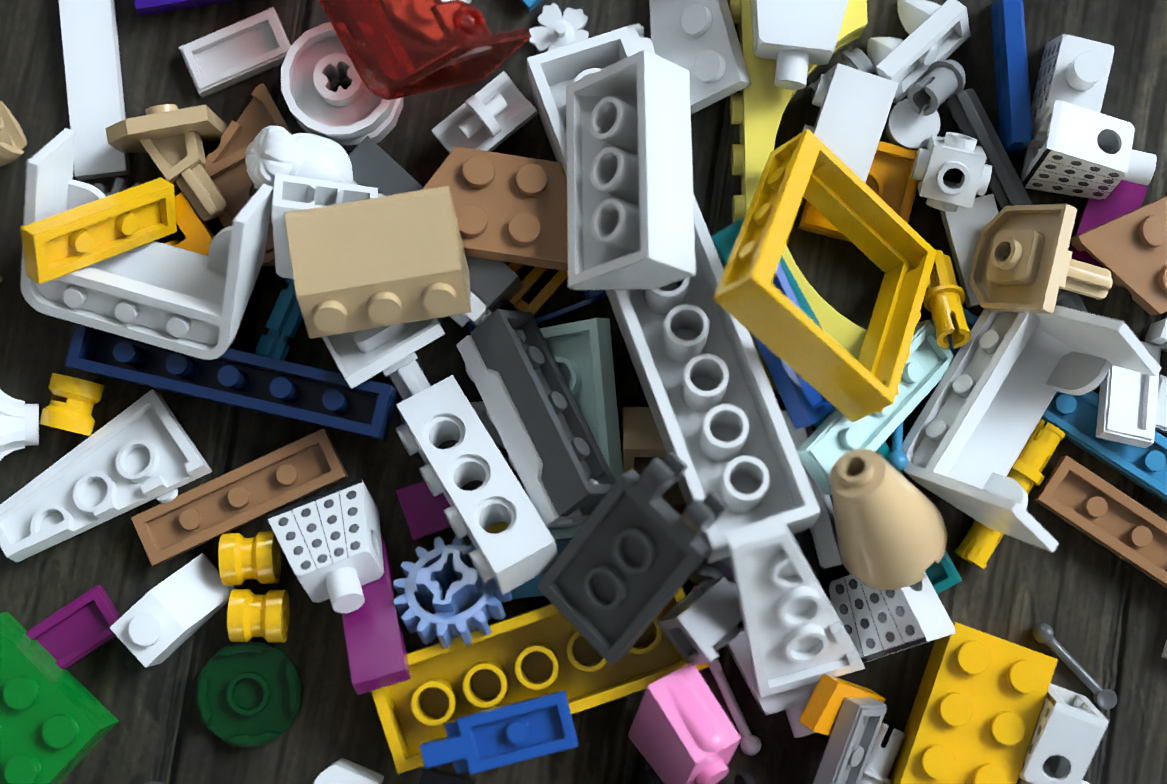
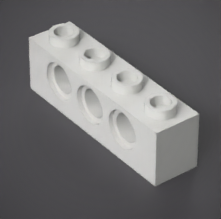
(444, 415)

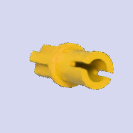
(945, 303)

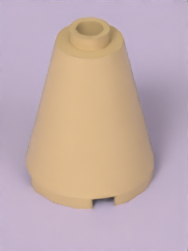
(883, 522)

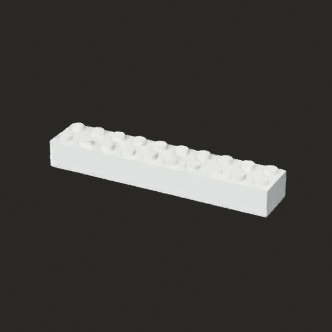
(691, 352)

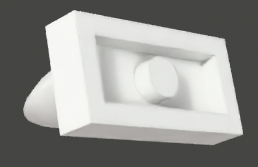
(933, 35)

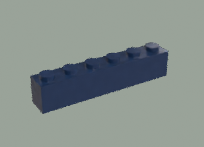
(240, 382)

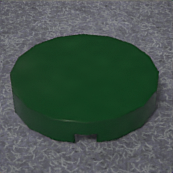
(249, 693)

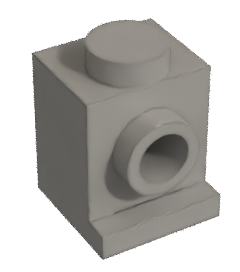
(703, 621)

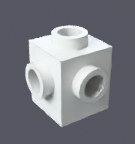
(944, 154)

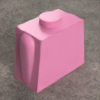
(684, 730)

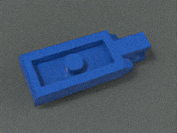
(504, 735)

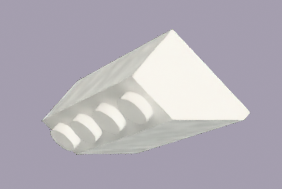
(630, 176)

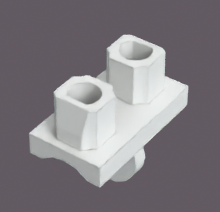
(486, 117)

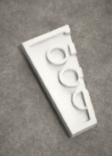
(109, 473)

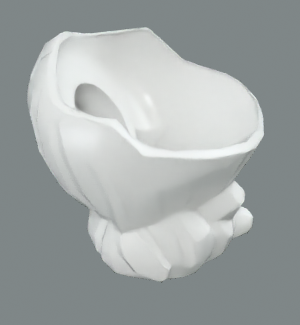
(296, 155)

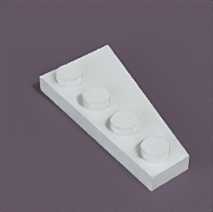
(701, 40)
(785, 612)

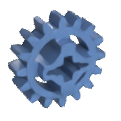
(449, 589)

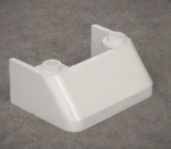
(155, 289)
(996, 399)

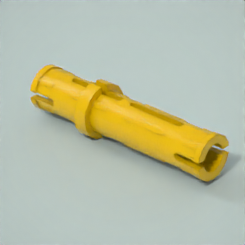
(982, 541)

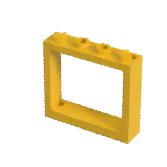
(745, 291)

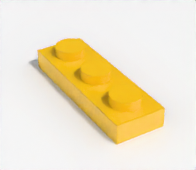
(98, 230)

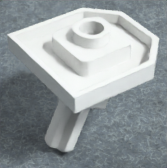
(387, 350)

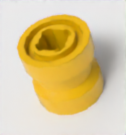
(71, 404)
(249, 558)
(258, 615)

